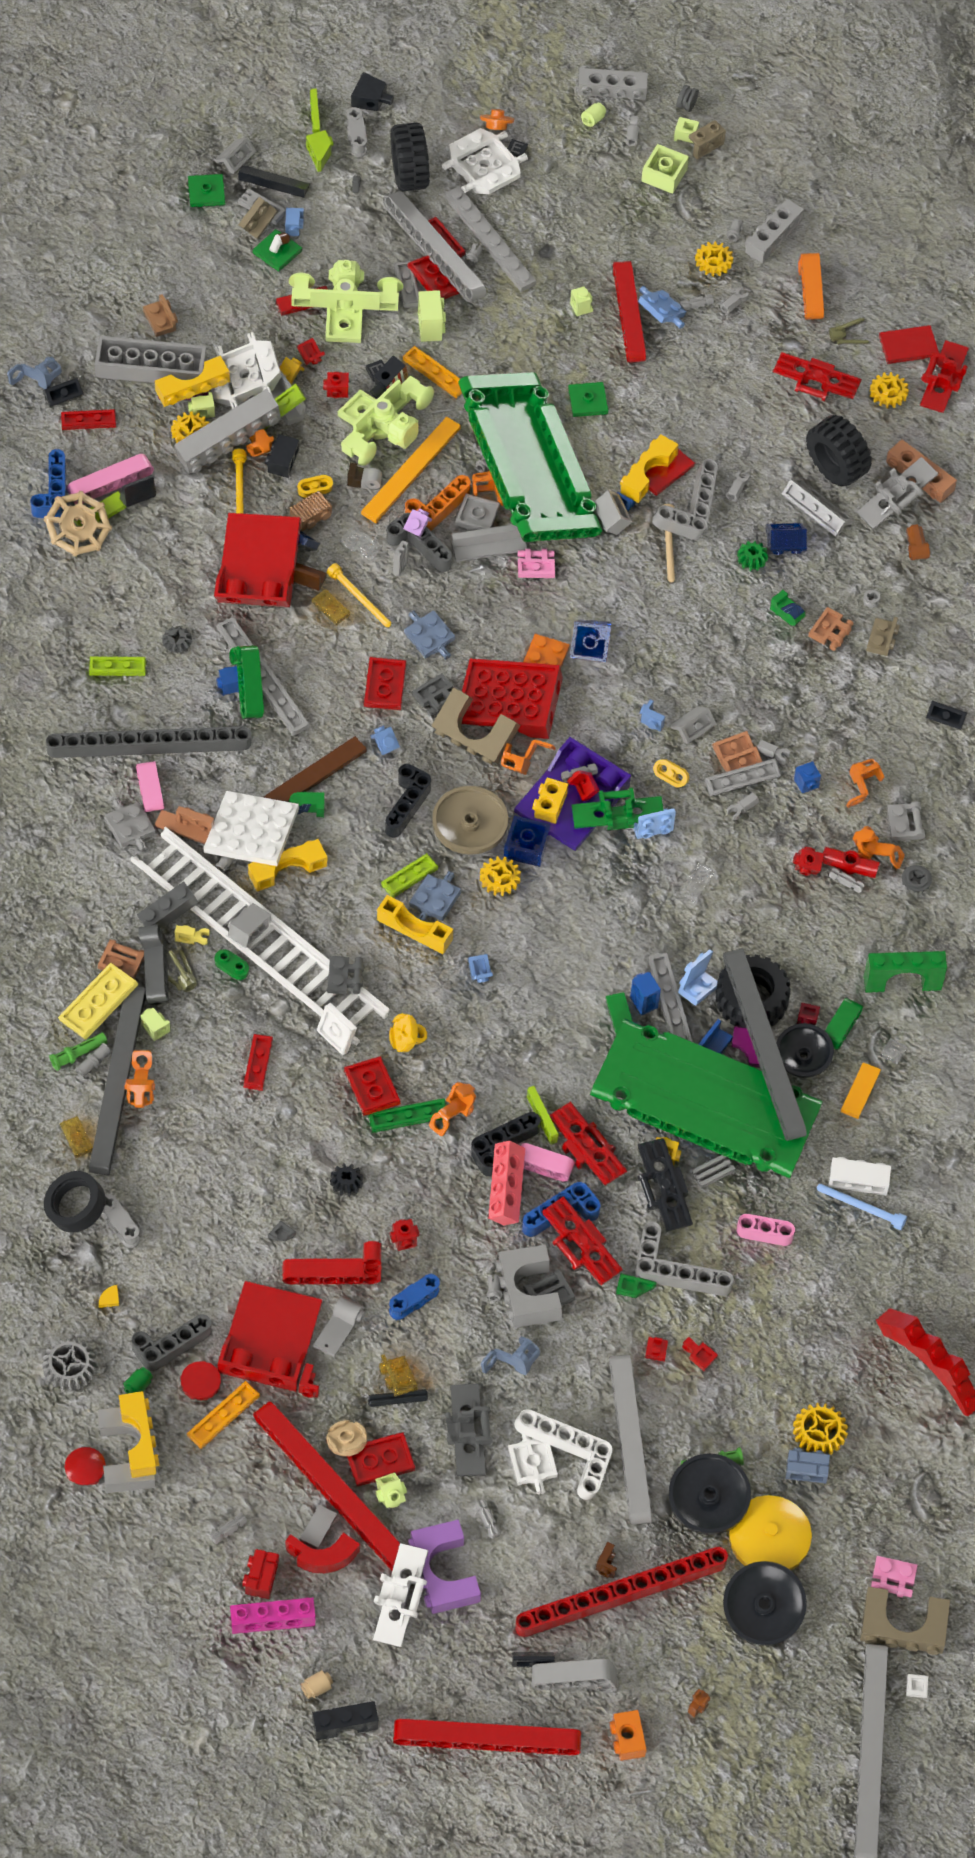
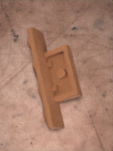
(186, 823)

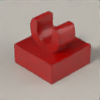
(656, 1349)

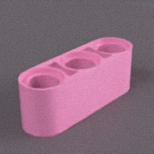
(149, 786)
(547, 1163)
(756, 1233)

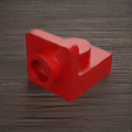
(306, 1383)

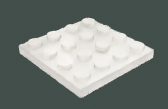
(251, 828)

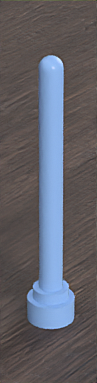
(897, 1220)

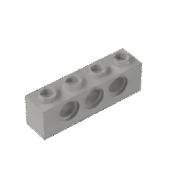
(612, 83)
(774, 230)

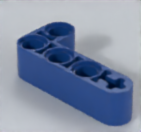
(42, 503)
(579, 1203)

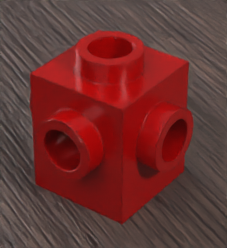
(336, 384)
(808, 861)
(404, 1234)

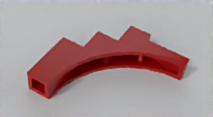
(931, 1351)

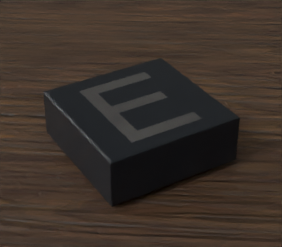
(517, 148)
(373, 368)

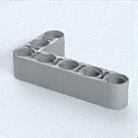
(696, 521)
(676, 1269)

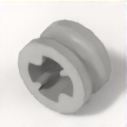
(871, 603)

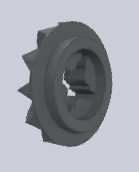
(182, 643)
(920, 873)

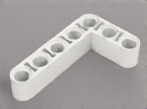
(570, 1445)

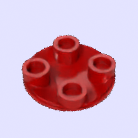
(85, 1466)

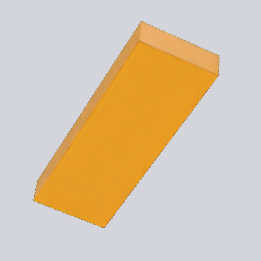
(860, 1090)

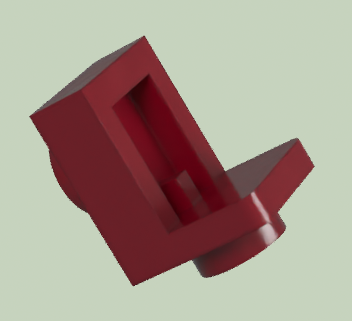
(808, 1014)

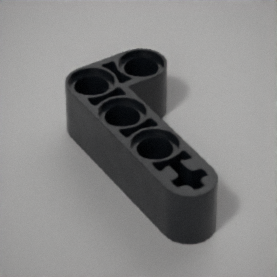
(406, 803)
(526, 1126)

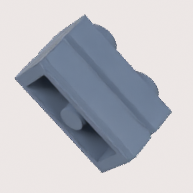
(807, 1465)

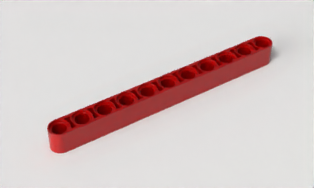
(328, 1483)
(614, 1598)

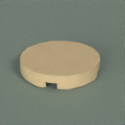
(346, 1438)

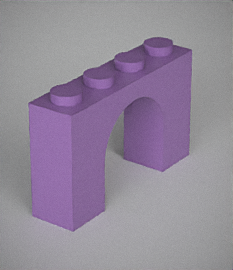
(443, 1594)

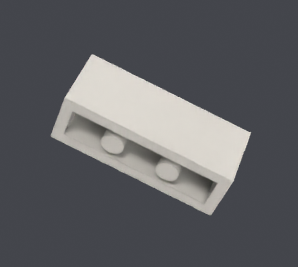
(859, 1176)

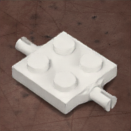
(532, 1462)

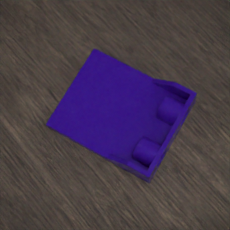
(572, 756)

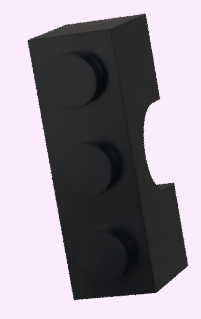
(331, 1721)

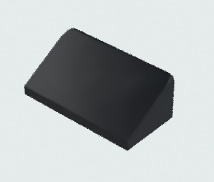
(63, 392)
(138, 491)
(946, 715)
(528, 1659)

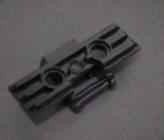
(670, 1184)

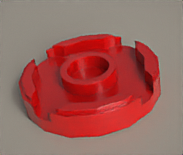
(200, 1380)

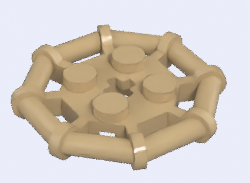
(68, 527)

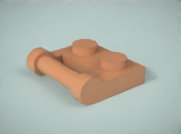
(124, 963)

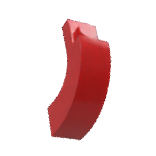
(323, 1560)

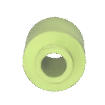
(593, 114)

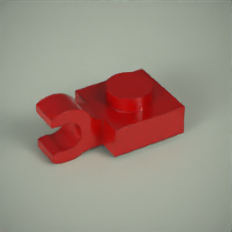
(700, 1355)

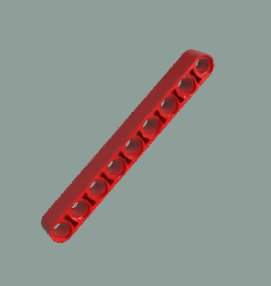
(487, 1737)

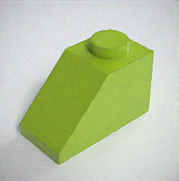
(319, 148)

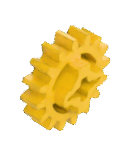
(714, 258)
(889, 390)
(183, 424)
(499, 876)

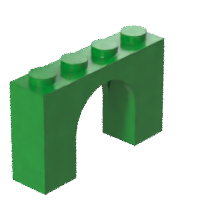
(883, 966)

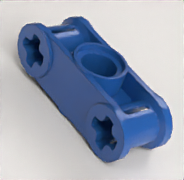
(414, 1296)

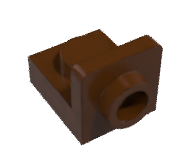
(605, 1560)

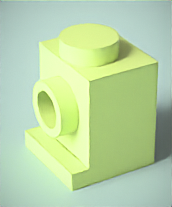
(684, 128)
(581, 301)
(202, 405)
(154, 1023)

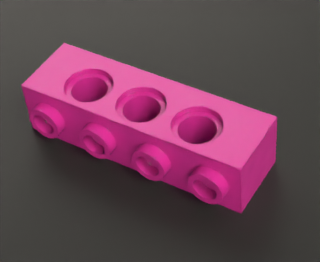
(272, 1615)

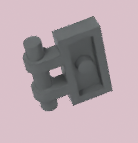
(431, 691)
(338, 975)

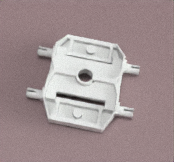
(502, 166)
(244, 361)

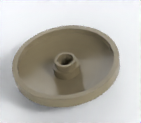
(470, 820)

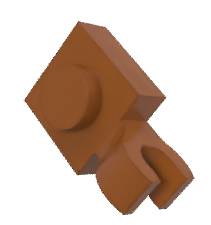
(699, 1702)

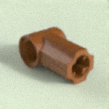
(917, 546)

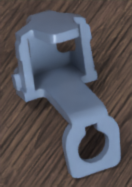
(38, 373)
(520, 1360)

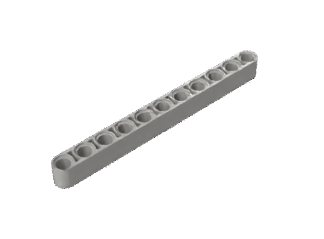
(871, 1751)

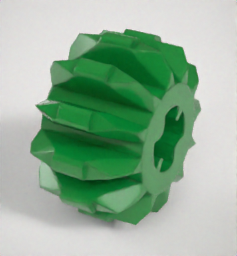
(752, 555)

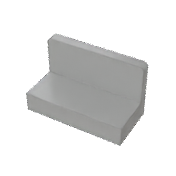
(236, 154)
(694, 723)

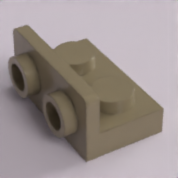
(707, 139)
(258, 217)
(882, 635)

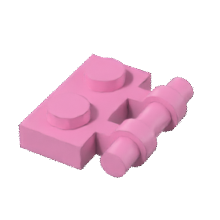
(536, 567)
(894, 1571)

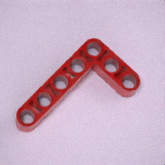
(335, 1271)

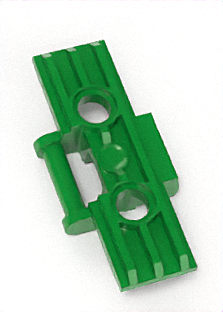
(615, 817)

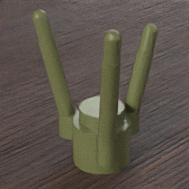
(838, 332)
(186, 980)

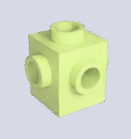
(390, 1490)

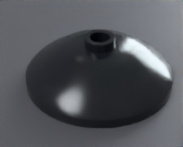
(808, 1041)

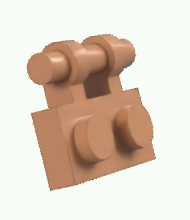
(826, 625)

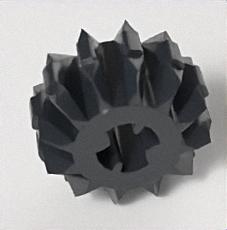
(352, 1180)

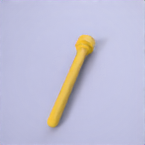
(239, 457)
(335, 572)

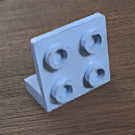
(655, 823)
(697, 983)

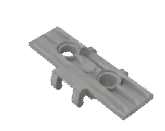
(894, 489)

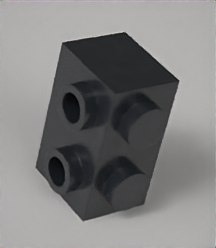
(283, 455)

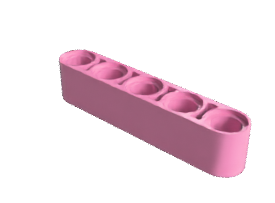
(112, 477)

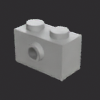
(612, 512)
(249, 925)

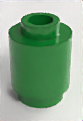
(138, 1381)

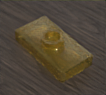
(330, 607)
(76, 1137)

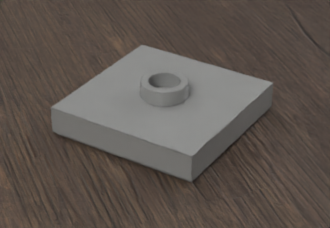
(477, 513)

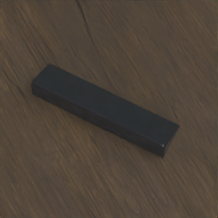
(273, 181)

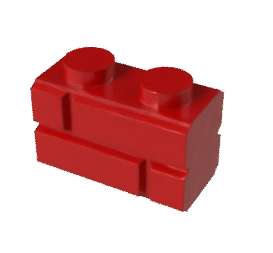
(261, 1574)

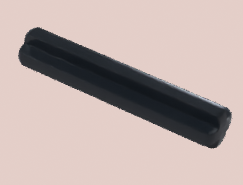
(390, 1399)

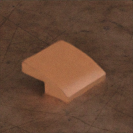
(736, 752)

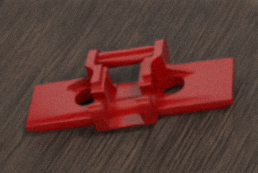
(819, 372)
(950, 377)
(584, 1147)
(586, 1237)

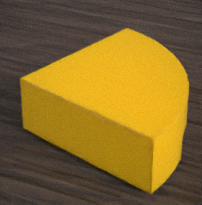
(109, 1297)

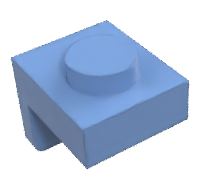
(651, 718)
(385, 739)
(480, 968)

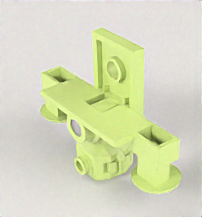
(345, 301)
(382, 418)

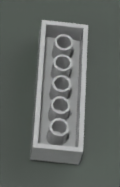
(147, 359)
(227, 431)

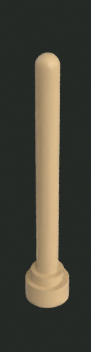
(669, 554)

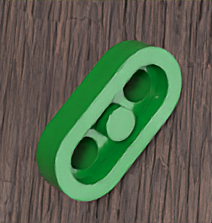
(231, 963)

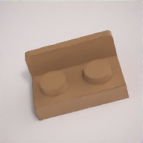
(160, 316)

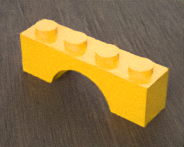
(172, 390)
(660, 453)
(308, 856)
(433, 935)
(141, 1457)

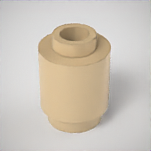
(316, 1684)

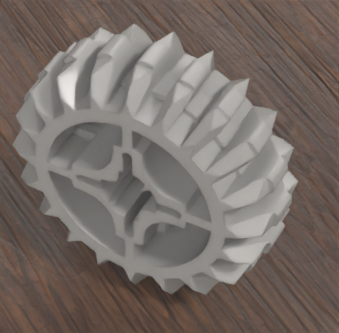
(56, 1358)

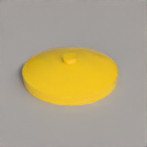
(772, 1532)

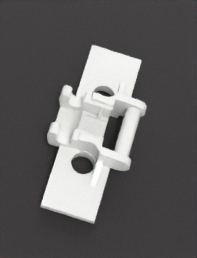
(395, 1593)

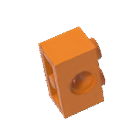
(629, 1723)

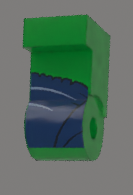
(787, 609)
(309, 802)

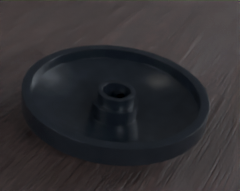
(709, 1494)
(764, 1603)

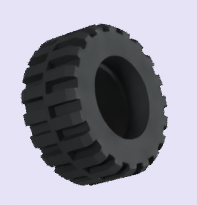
(410, 156)
(838, 450)
(765, 974)

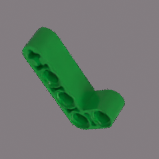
(249, 680)

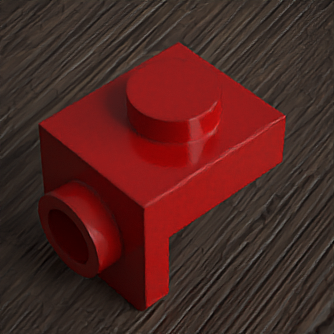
(310, 352)
(584, 784)

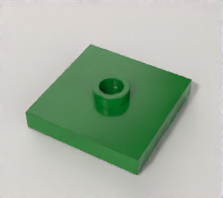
(206, 190)
(278, 260)
(588, 399)

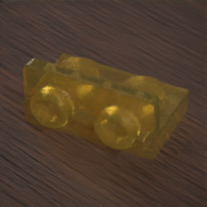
(398, 1375)

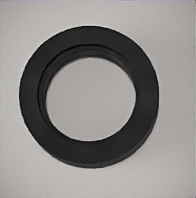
(86, 1217)

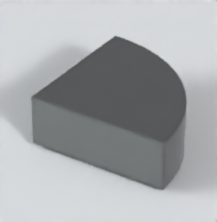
(356, 184)
(281, 1232)

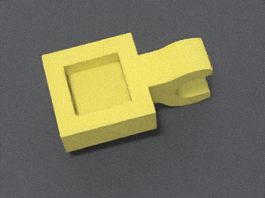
(188, 935)

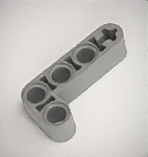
(575, 1674)

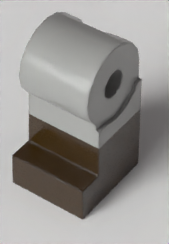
(364, 477)

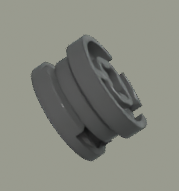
(687, 98)

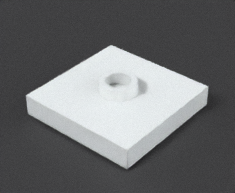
(336, 1029)

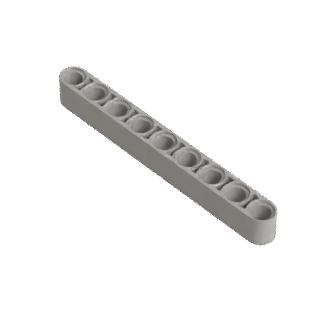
(434, 246)
(630, 1439)

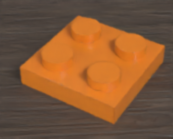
(546, 651)

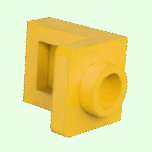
(291, 368)
(673, 1149)

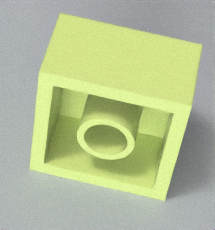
(665, 168)
(431, 316)

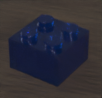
(527, 841)

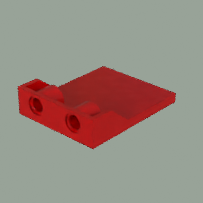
(258, 560)
(514, 689)
(269, 1336)

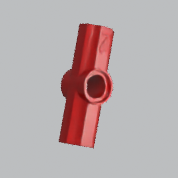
(859, 864)

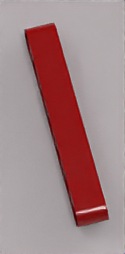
(629, 311)

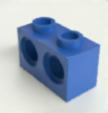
(645, 993)

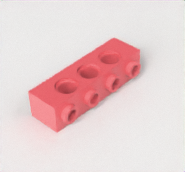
(506, 1183)

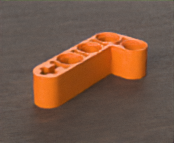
(810, 272)
(444, 502)

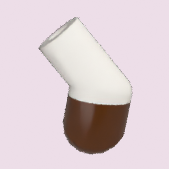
(279, 239)

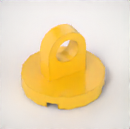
(405, 1032)

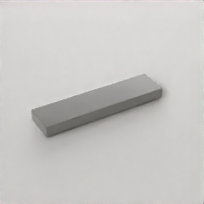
(742, 777)

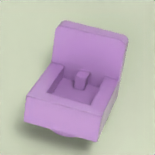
(417, 522)

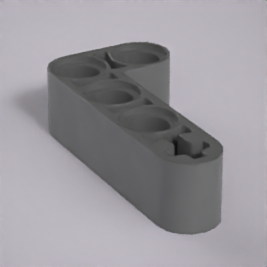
(439, 556)
(156, 963)
(173, 1339)

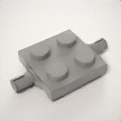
(129, 824)

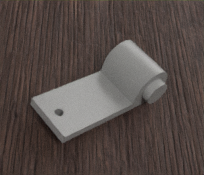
(344, 1319)

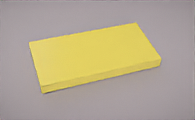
(98, 1001)

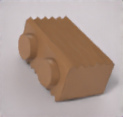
(311, 510)

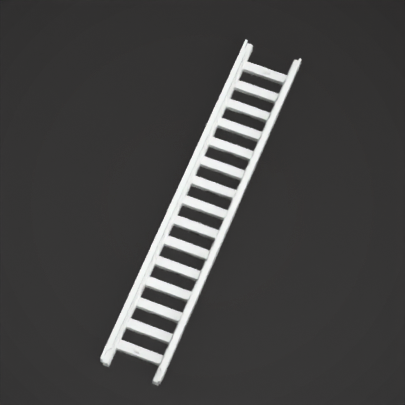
(286, 932)

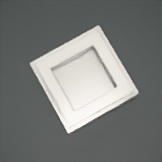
(917, 1686)

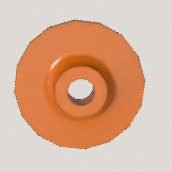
(497, 120)

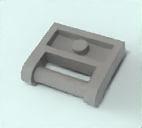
(899, 821)

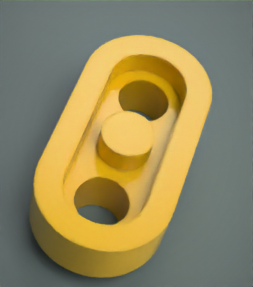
(314, 484)
(672, 773)

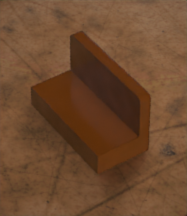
(309, 576)

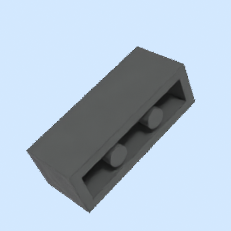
(168, 907)

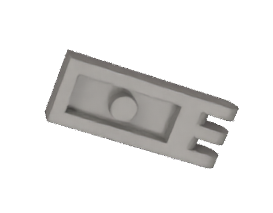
(249, 199)

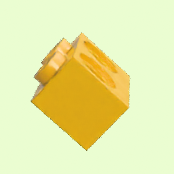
(553, 801)

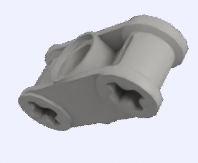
(356, 132)
(120, 1222)

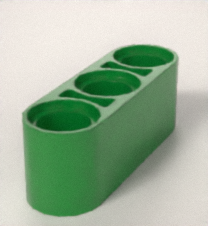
(843, 1021)

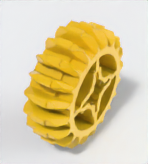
(832, 1421)

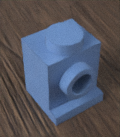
(294, 221)

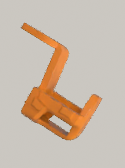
(260, 443)
(481, 477)
(522, 763)
(859, 773)
(868, 846)
(140, 1083)
(460, 1101)

